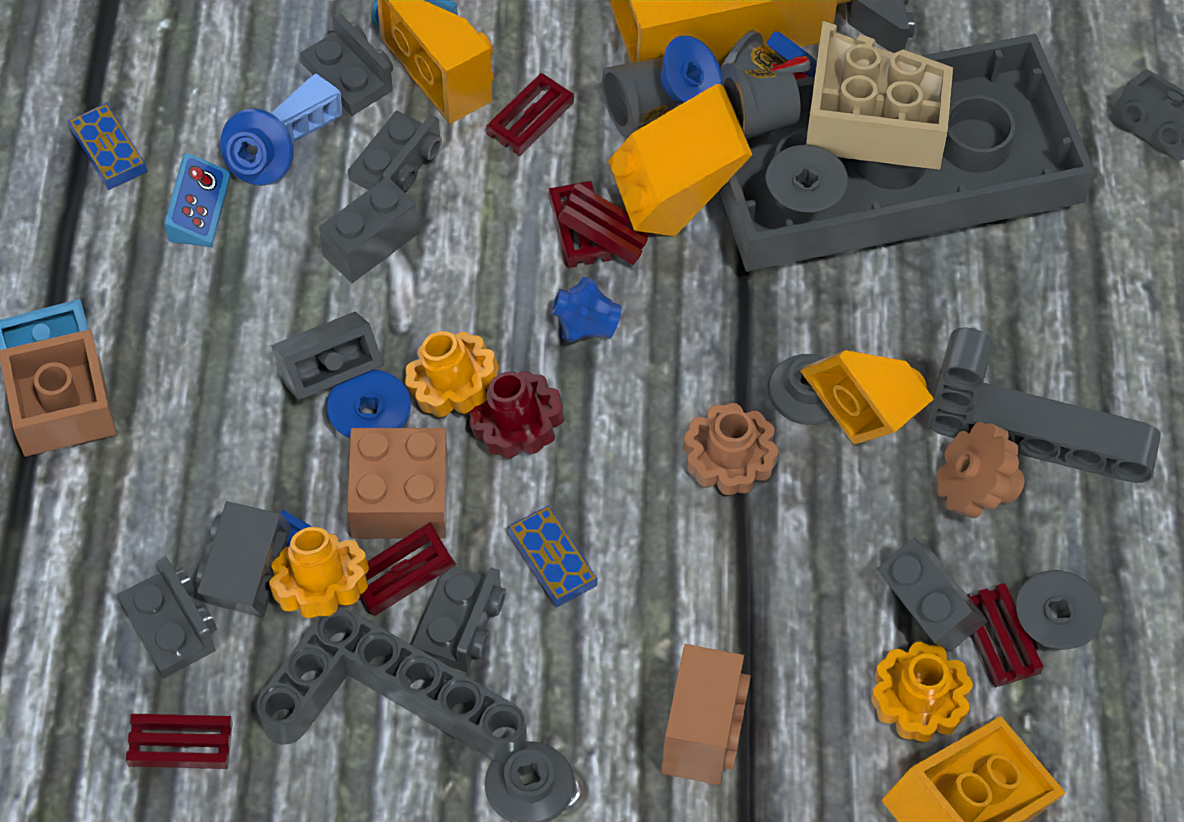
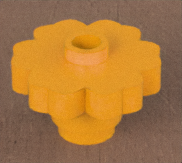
(451, 373)
(318, 573)
(921, 691)

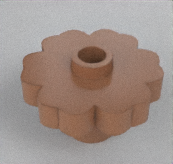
(730, 448)
(980, 471)

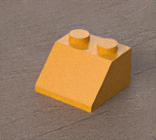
(868, 392)

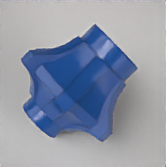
(585, 311)

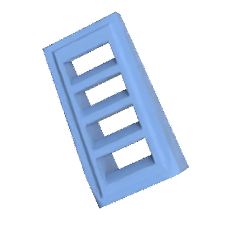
(310, 107)

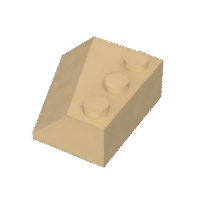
(878, 102)

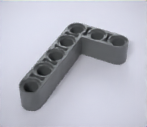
(1037, 424)
(391, 680)

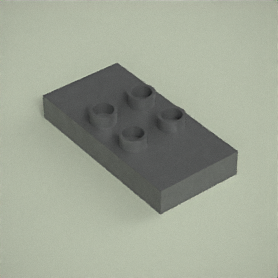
(1003, 157)

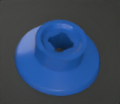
(688, 68)
(269, 137)
(371, 391)

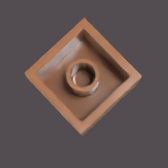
(57, 392)
(397, 481)
(705, 715)

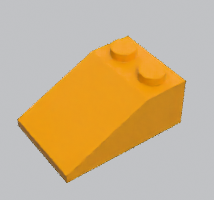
(439, 54)
(679, 162)
(976, 780)

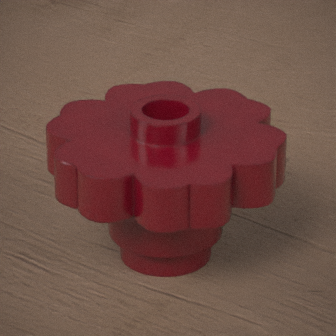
(517, 414)

